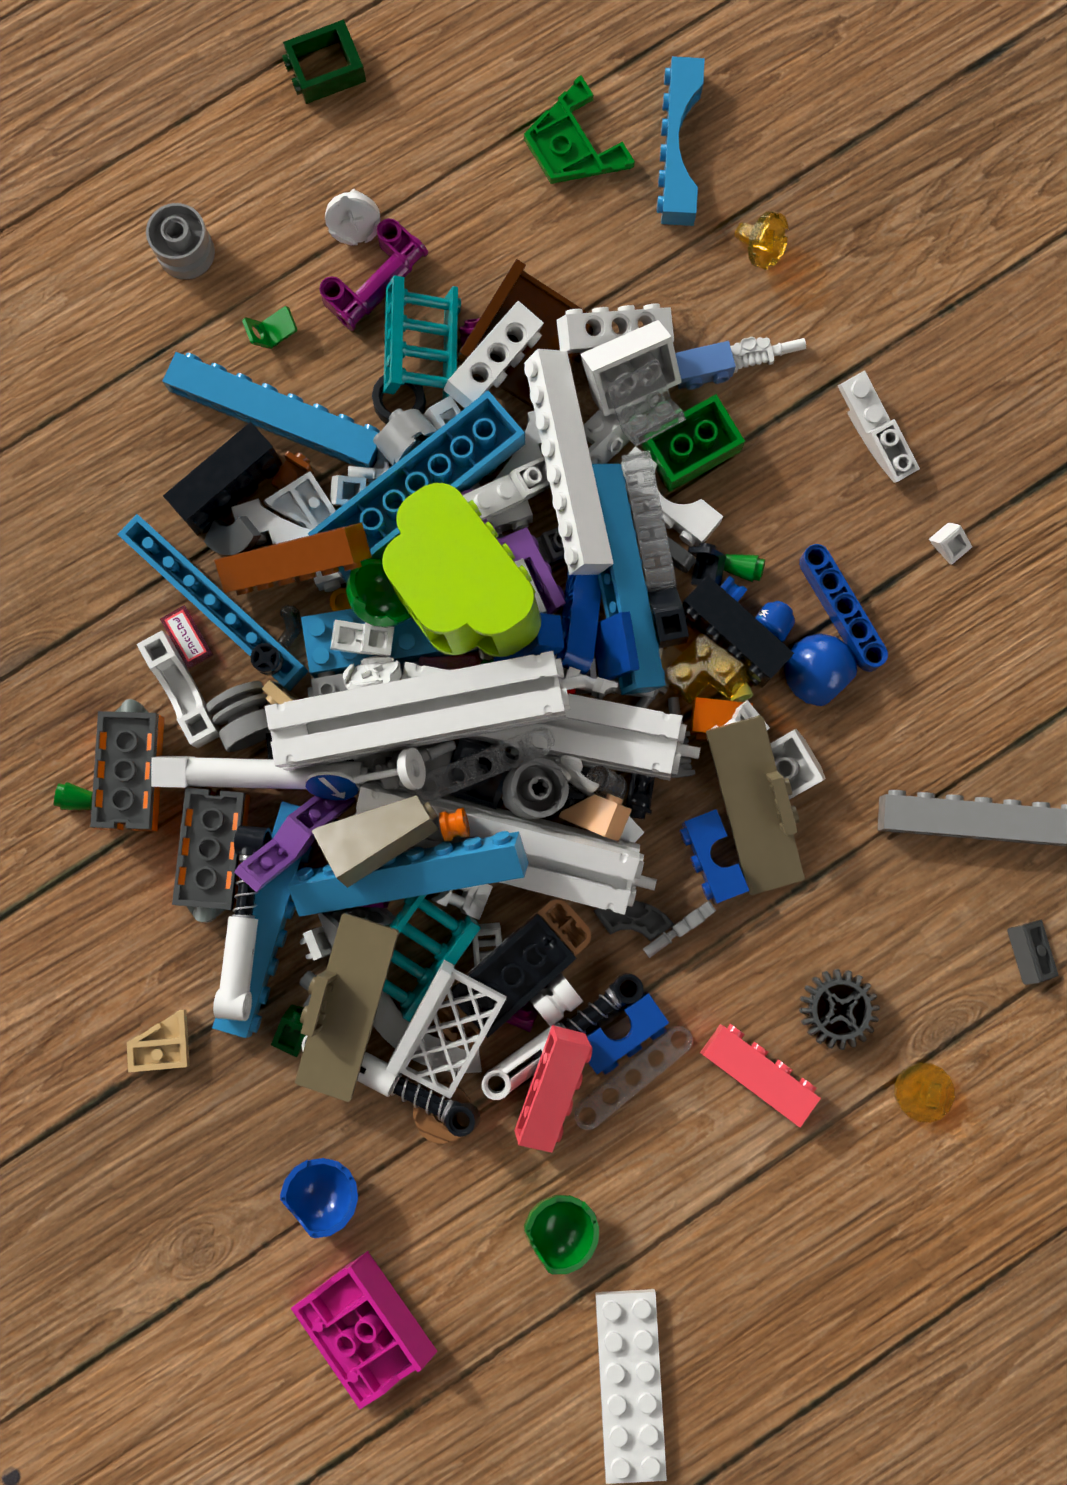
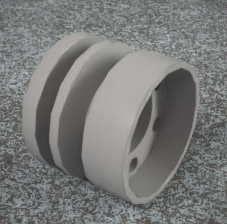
(241, 711)

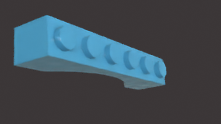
(679, 191)

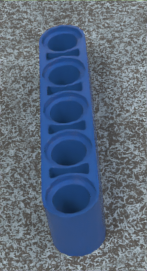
(844, 594)
(580, 621)

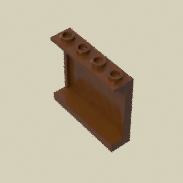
(543, 303)

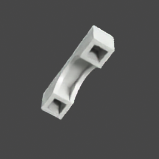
(692, 521)
(180, 688)

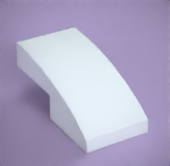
(361, 638)

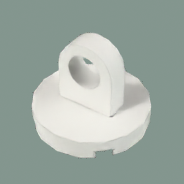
(352, 218)
(372, 671)

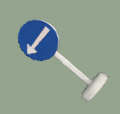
(341, 787)

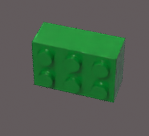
(695, 444)

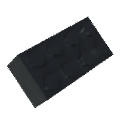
(224, 479)
(735, 631)

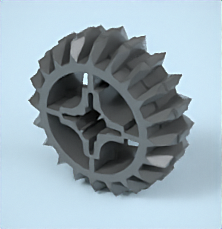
(849, 1002)

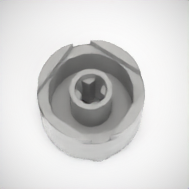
(403, 434)
(548, 780)

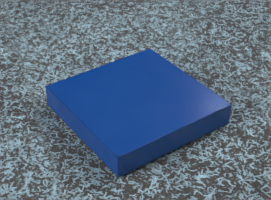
(616, 647)

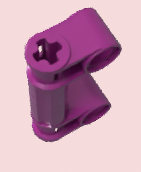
(403, 253)

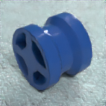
(733, 589)

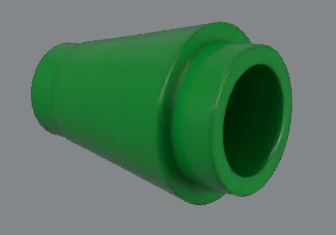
(745, 566)
(72, 797)

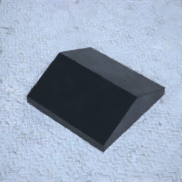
(484, 792)

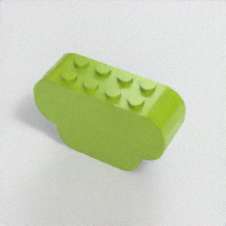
(459, 576)

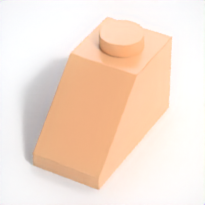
(599, 815)

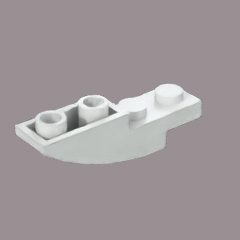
(876, 429)
(511, 489)

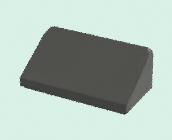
(1032, 952)

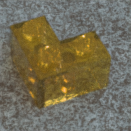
(704, 665)

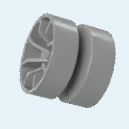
(180, 241)

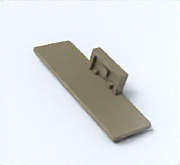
(756, 804)
(344, 1006)

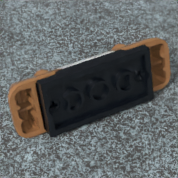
(521, 966)

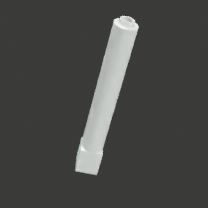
(240, 773)

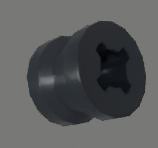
(262, 655)

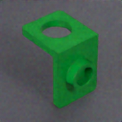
(271, 330)

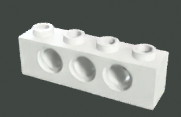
(517, 322)
(575, 338)

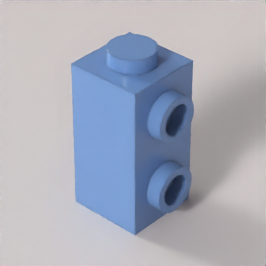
(705, 365)

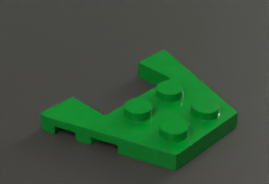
(562, 145)

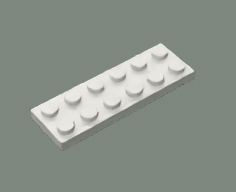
(630, 1386)

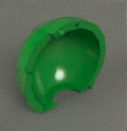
(374, 596)
(562, 1233)

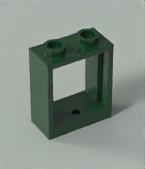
(330, 82)

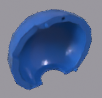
(820, 668)
(320, 1196)

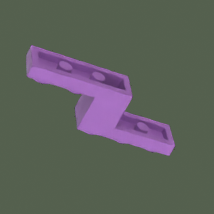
(526, 546)
(290, 841)

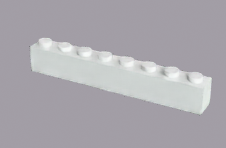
(568, 463)

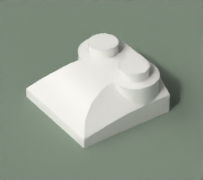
(796, 762)

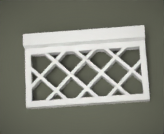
(424, 1016)

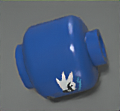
(777, 618)

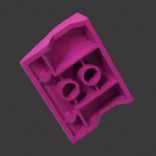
(364, 1330)

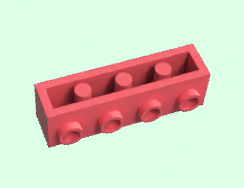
(760, 1075)
(553, 1089)

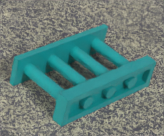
(397, 349)
(463, 934)

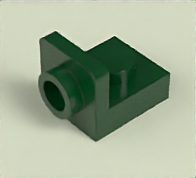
(288, 1034)

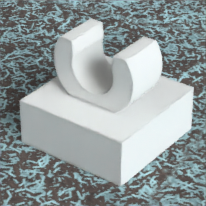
(317, 943)

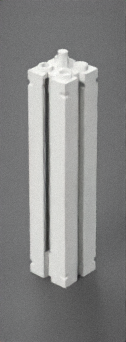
(419, 711)
(603, 734)
(560, 857)

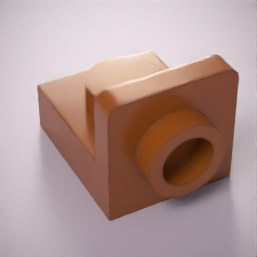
(292, 469)

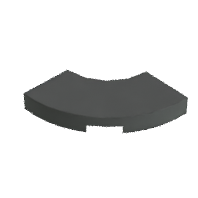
(232, 538)
(639, 917)

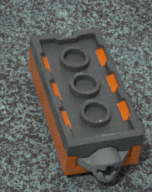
(123, 768)
(206, 852)

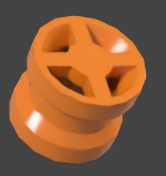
(454, 824)

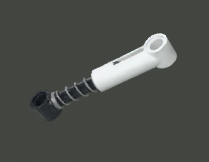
(234, 997)
(583, 1020)
(374, 1075)

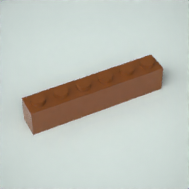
(294, 558)

